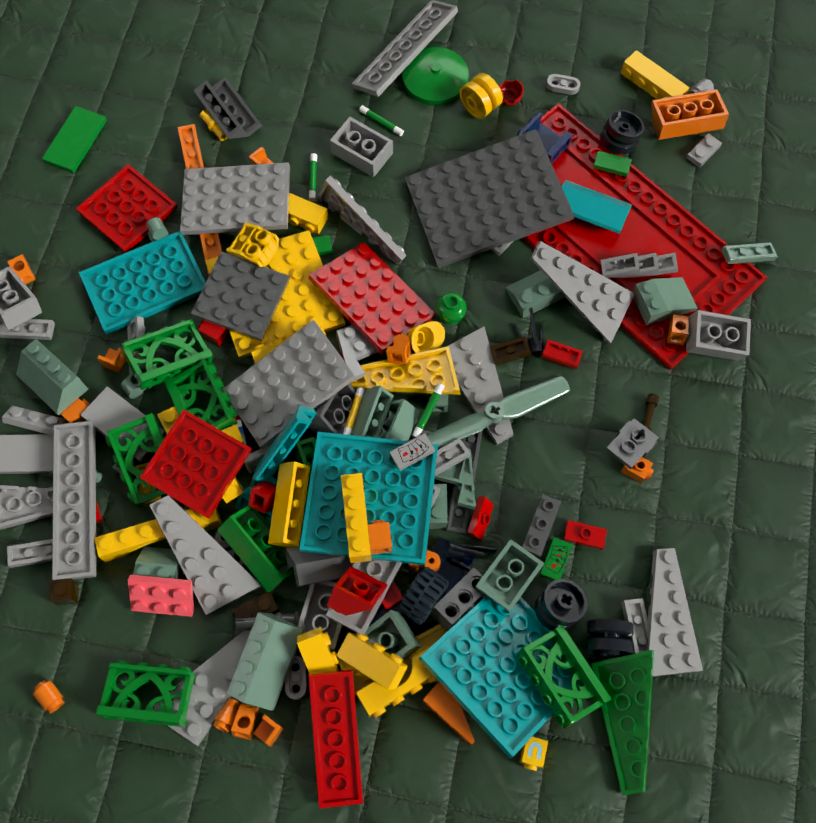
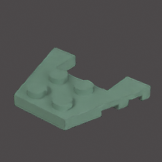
(461, 475)

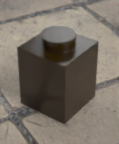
(64, 591)

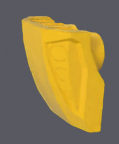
(254, 245)

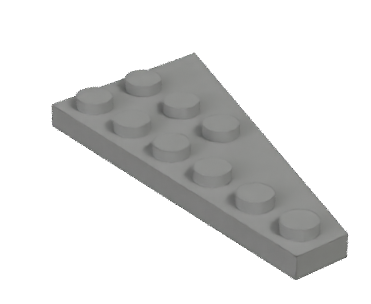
(358, 219)
(588, 291)
(479, 378)
(669, 619)
(209, 690)

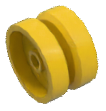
(481, 95)

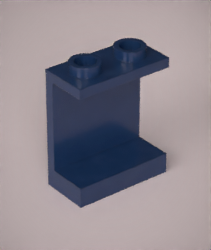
(552, 142)

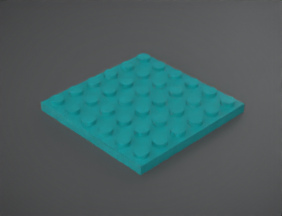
(390, 496)
(483, 673)

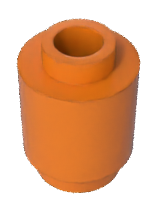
(48, 696)

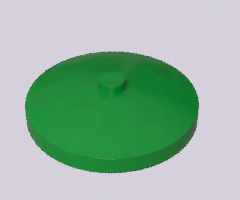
(435, 76)

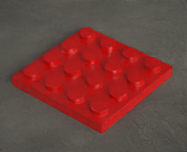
(125, 206)
(196, 463)

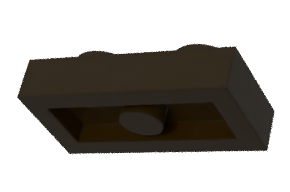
(510, 351)
(262, 604)

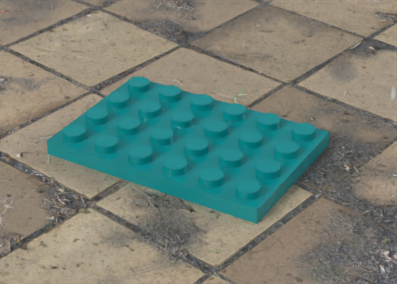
(143, 281)

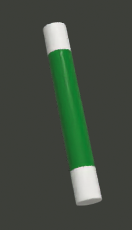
(381, 120)
(312, 177)
(428, 410)

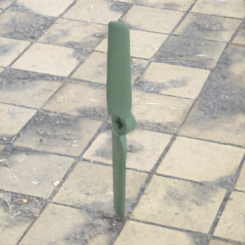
(508, 408)

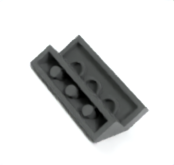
(228, 109)
(315, 567)

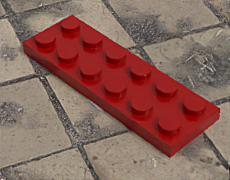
(335, 738)

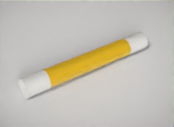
(353, 411)

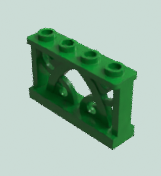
(165, 336)
(179, 392)
(153, 433)
(541, 676)
(166, 714)

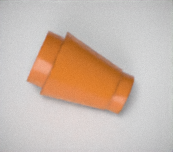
(226, 716)

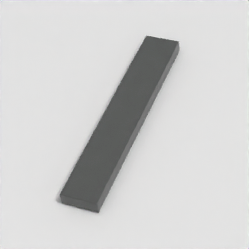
(459, 515)

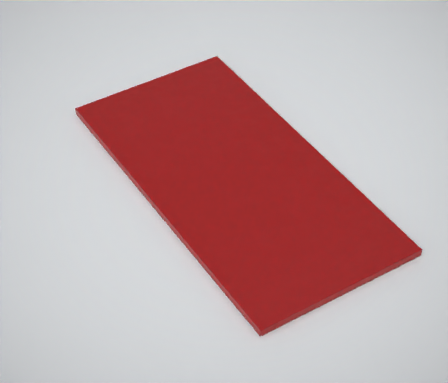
(652, 226)

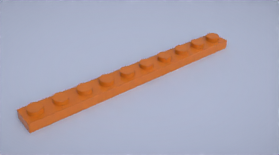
(193, 160)

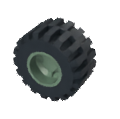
(423, 595)

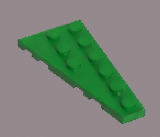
(628, 715)

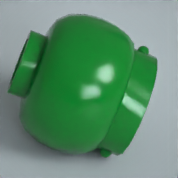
(451, 308)

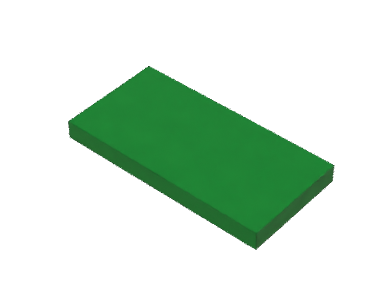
(74, 139)

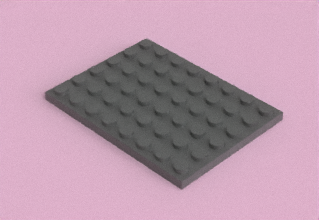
(488, 198)

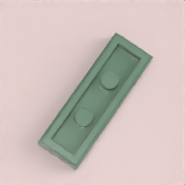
(749, 253)

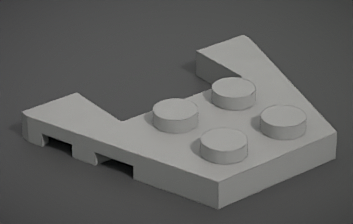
(353, 348)

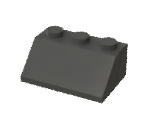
(334, 412)

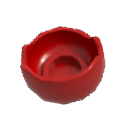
(512, 92)

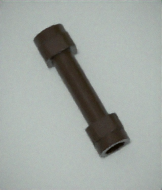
(651, 402)

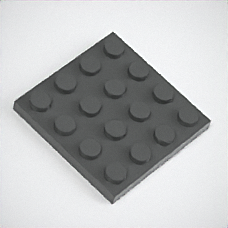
(240, 296)

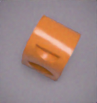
(22, 269)
(678, 329)
(400, 351)
(432, 561)
(245, 721)

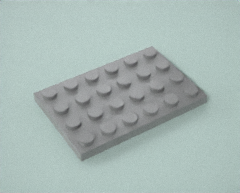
(231, 195)
(295, 374)

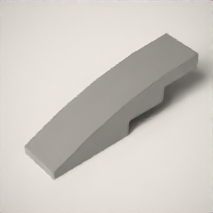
(639, 266)

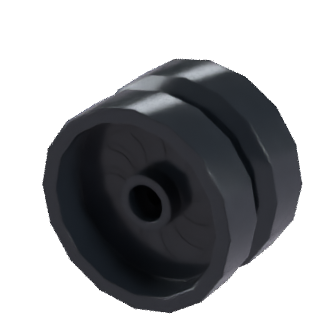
(622, 131)
(561, 604)
(610, 637)

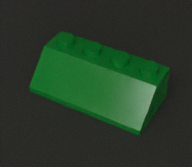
(248, 536)

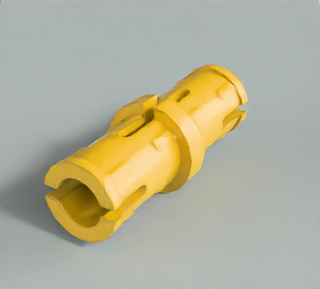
(212, 124)

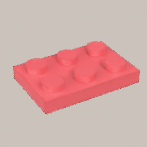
(161, 595)

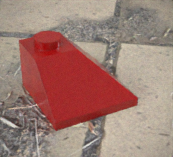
(355, 592)

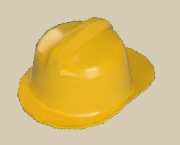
(426, 336)

